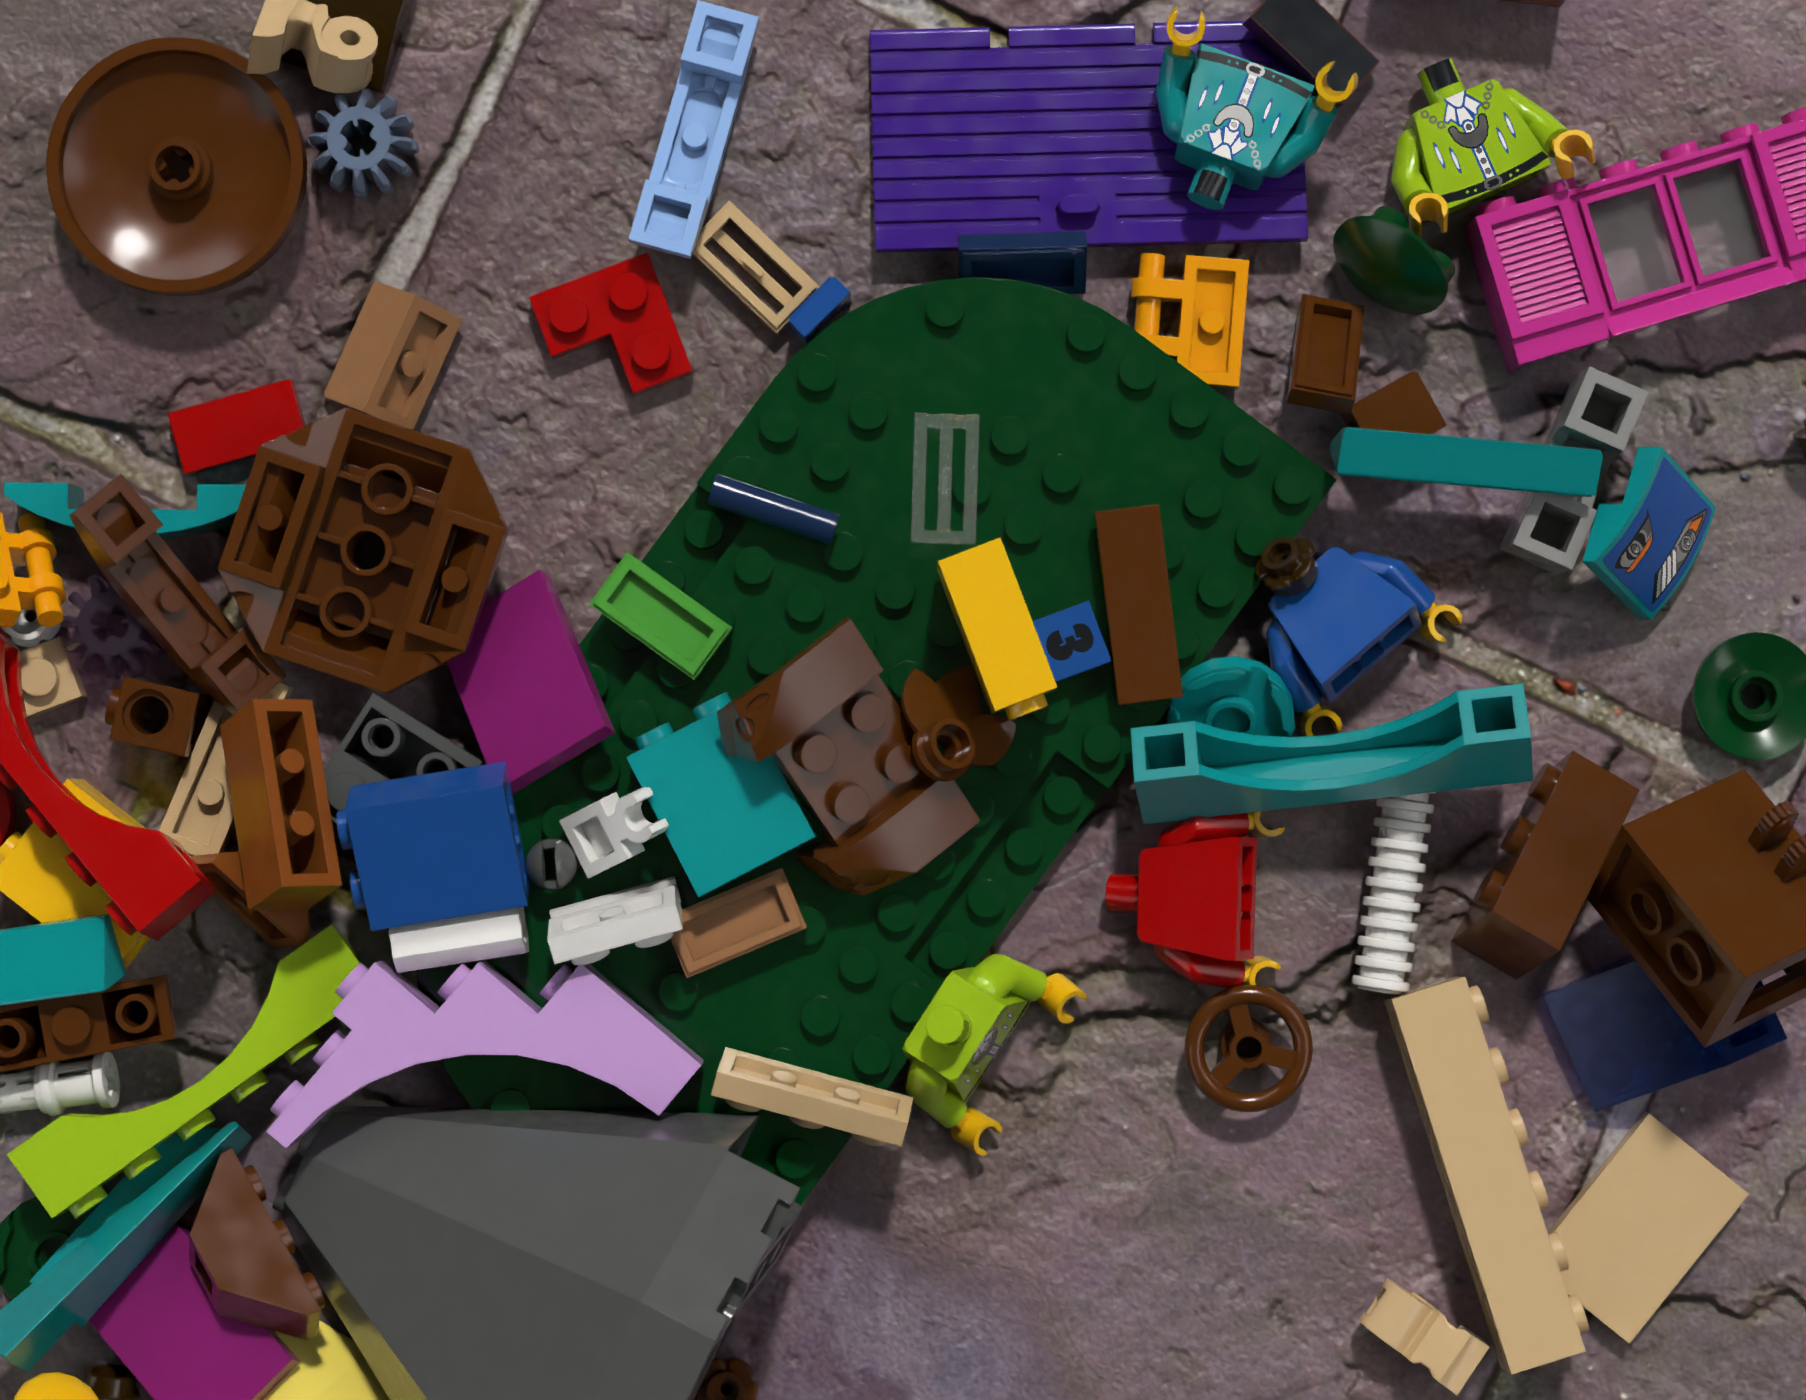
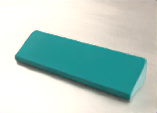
(1466, 461)
(58, 959)

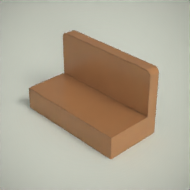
(393, 355)

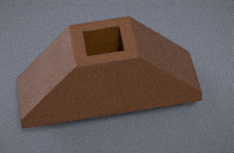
(86, 1024)
(248, 1257)

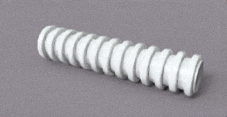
(1393, 893)

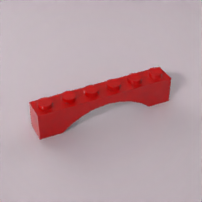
(139, 868)

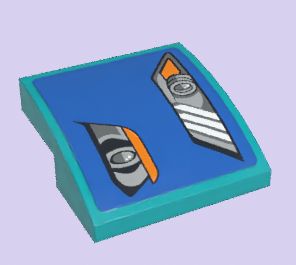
(1651, 537)

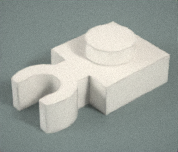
(610, 830)

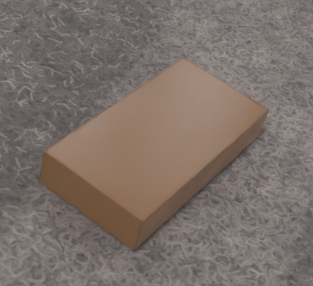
(737, 922)

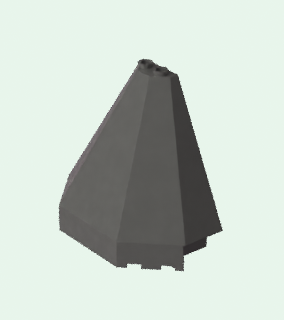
(536, 1246)

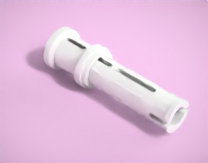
(62, 1085)

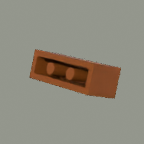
(280, 805)

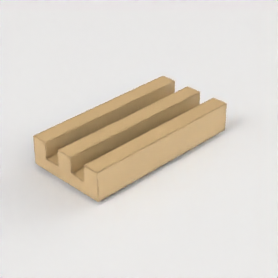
(714, 231)

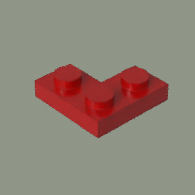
(621, 305)

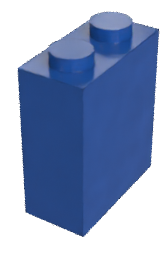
(435, 846)

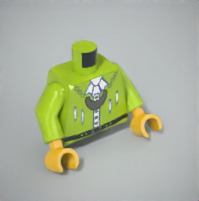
(1475, 146)
(967, 1030)

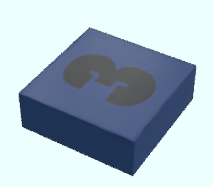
(819, 309)
(1072, 641)

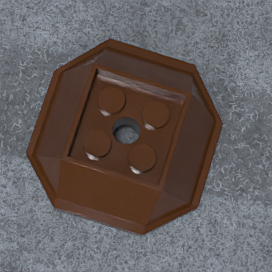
(298, 538)

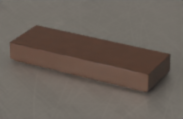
(1138, 604)

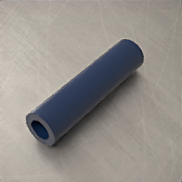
(773, 509)

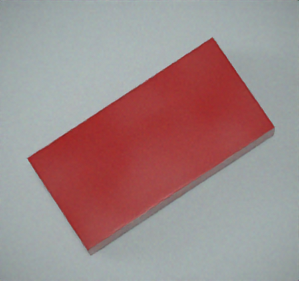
(234, 426)

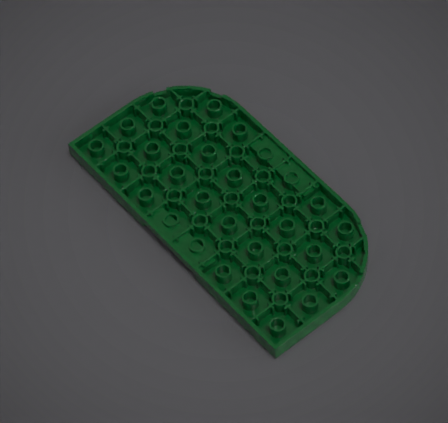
(1069, 426)

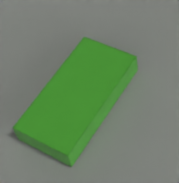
(661, 616)

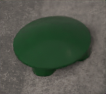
(1392, 262)

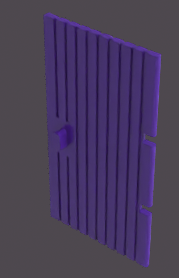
(1050, 141)

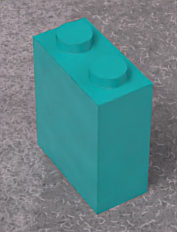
(718, 807)

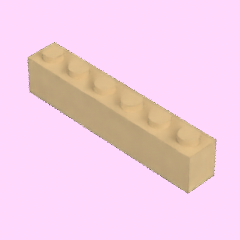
(1485, 1174)

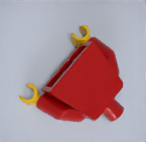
(1199, 898)

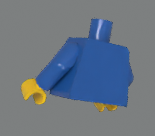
(1346, 626)

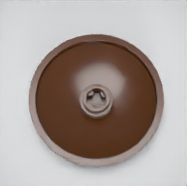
(176, 167)

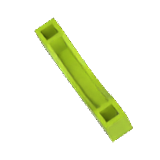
(84, 1151)

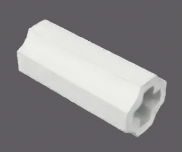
(459, 940)

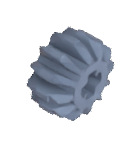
(342, 157)

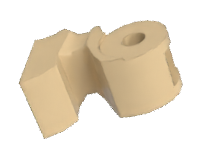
(335, 49)
(1424, 1335)

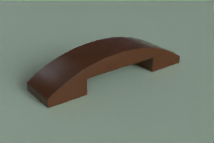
(169, 600)

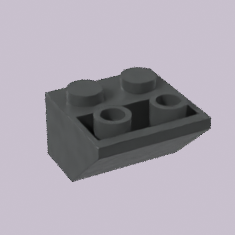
(388, 747)

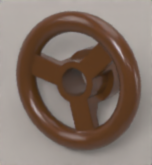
(1214, 1082)

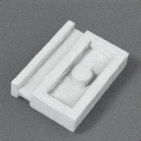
(633, 915)

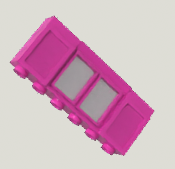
(1644, 242)

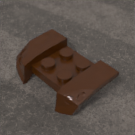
(849, 763)

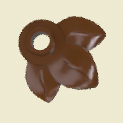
(952, 716)

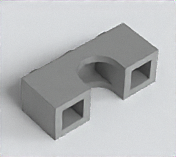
(1594, 415)

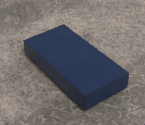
(1036, 258)

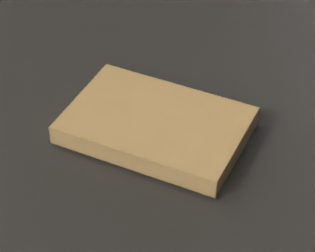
(1642, 1225)

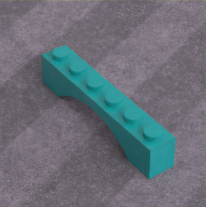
(1453, 745)

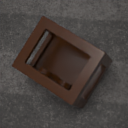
(1712, 904)

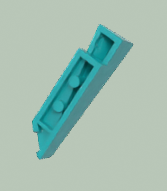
(111, 1244)

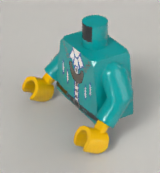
(1238, 116)

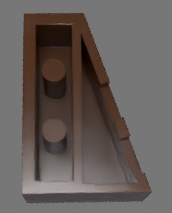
(1546, 866)

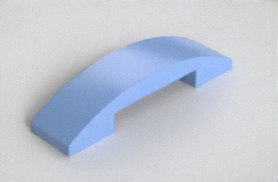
(695, 130)

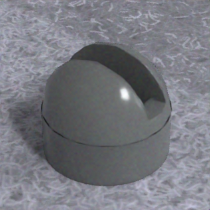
(565, 863)

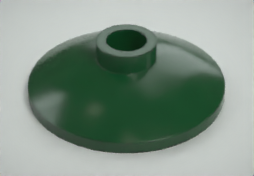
(1780, 676)

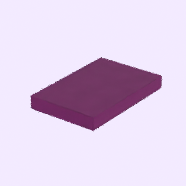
(529, 684)
(176, 1339)

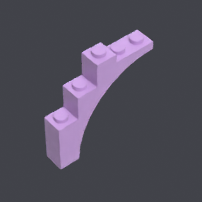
(398, 1026)

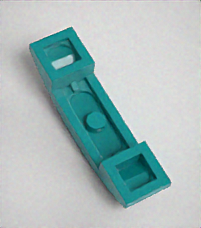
(56, 501)

